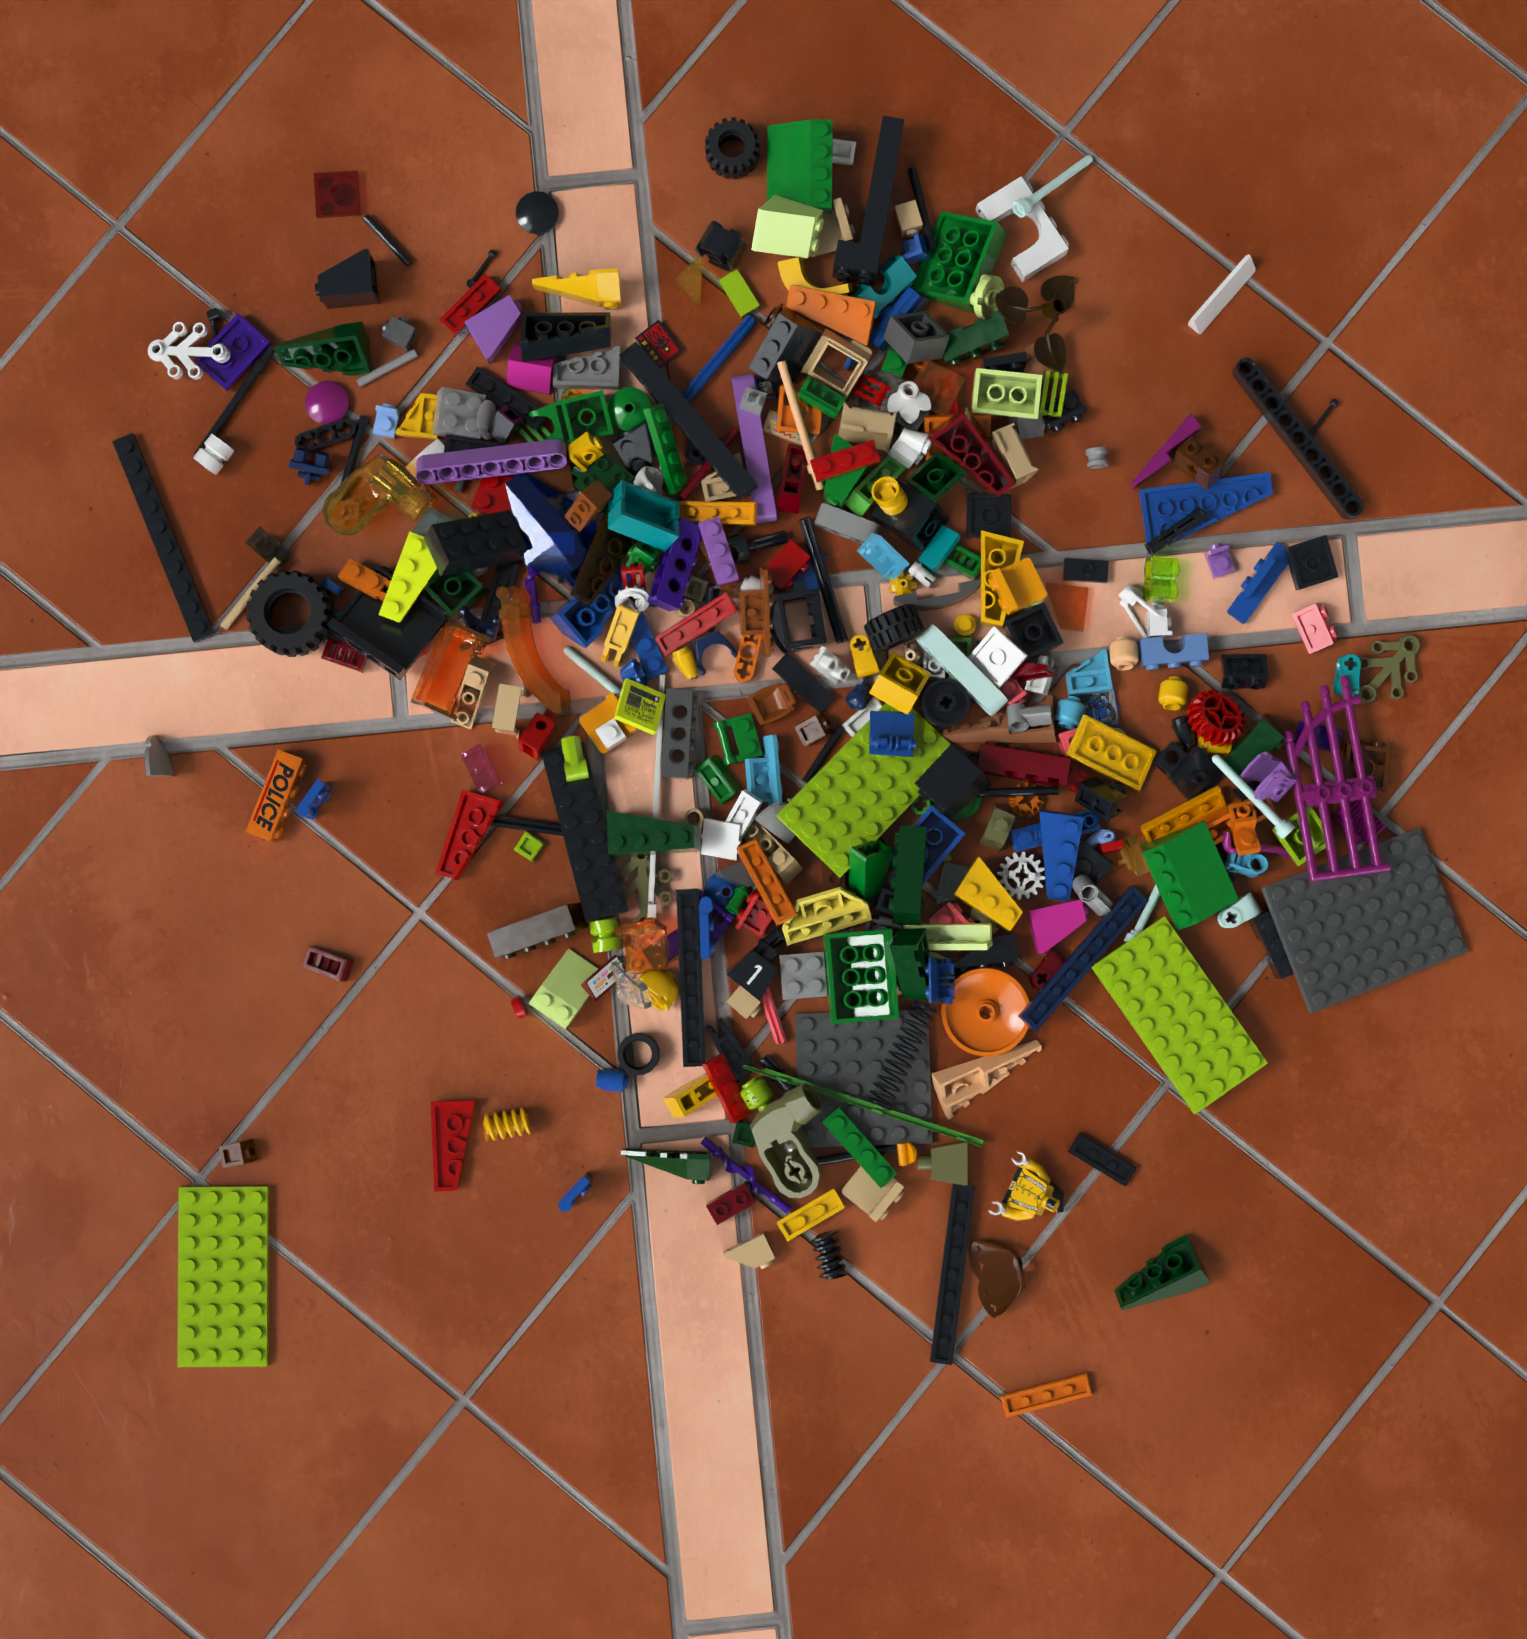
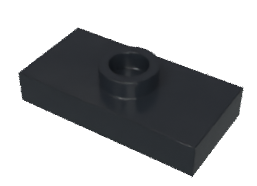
(1085, 570)

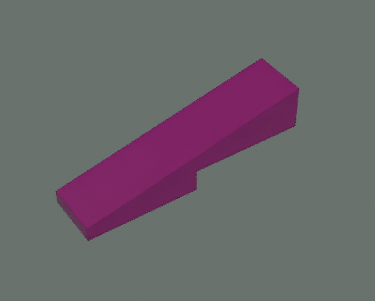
(1161, 458)

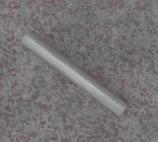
(386, 368)

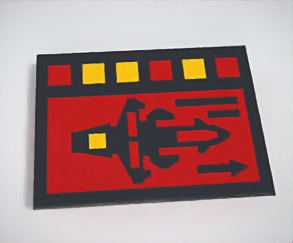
(658, 344)

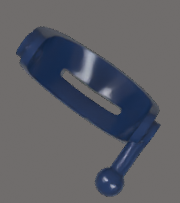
(488, 629)
(703, 643)

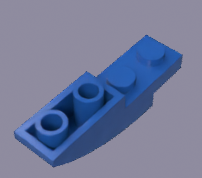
(1030, 836)

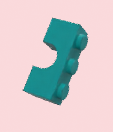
(896, 276)

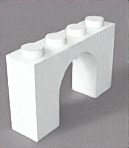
(1049, 245)

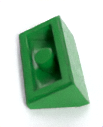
(718, 779)

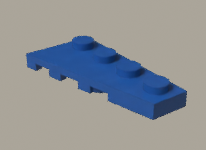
(1060, 848)

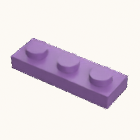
(718, 551)

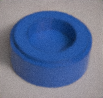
(332, 586)

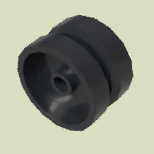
(944, 690)

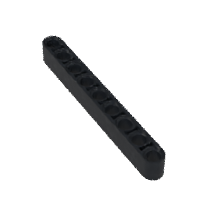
(688, 421)
(1297, 428)

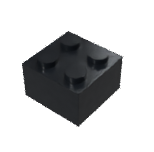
(1033, 631)

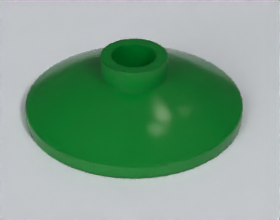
(618, 402)

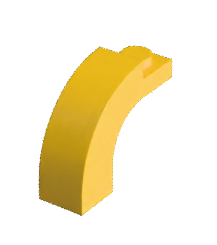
(794, 273)

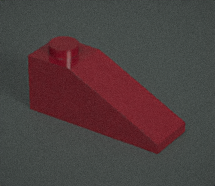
(792, 480)

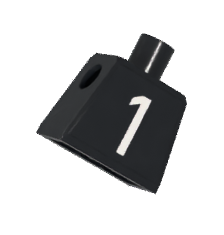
(755, 971)

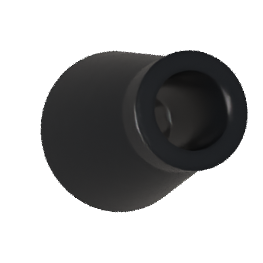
(1183, 731)

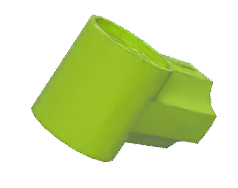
(574, 764)

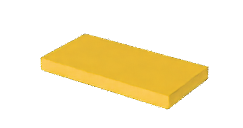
(1111, 752)

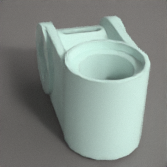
(1241, 910)

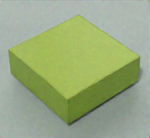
(529, 846)

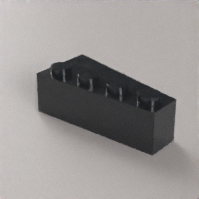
(563, 333)

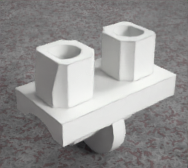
(830, 666)

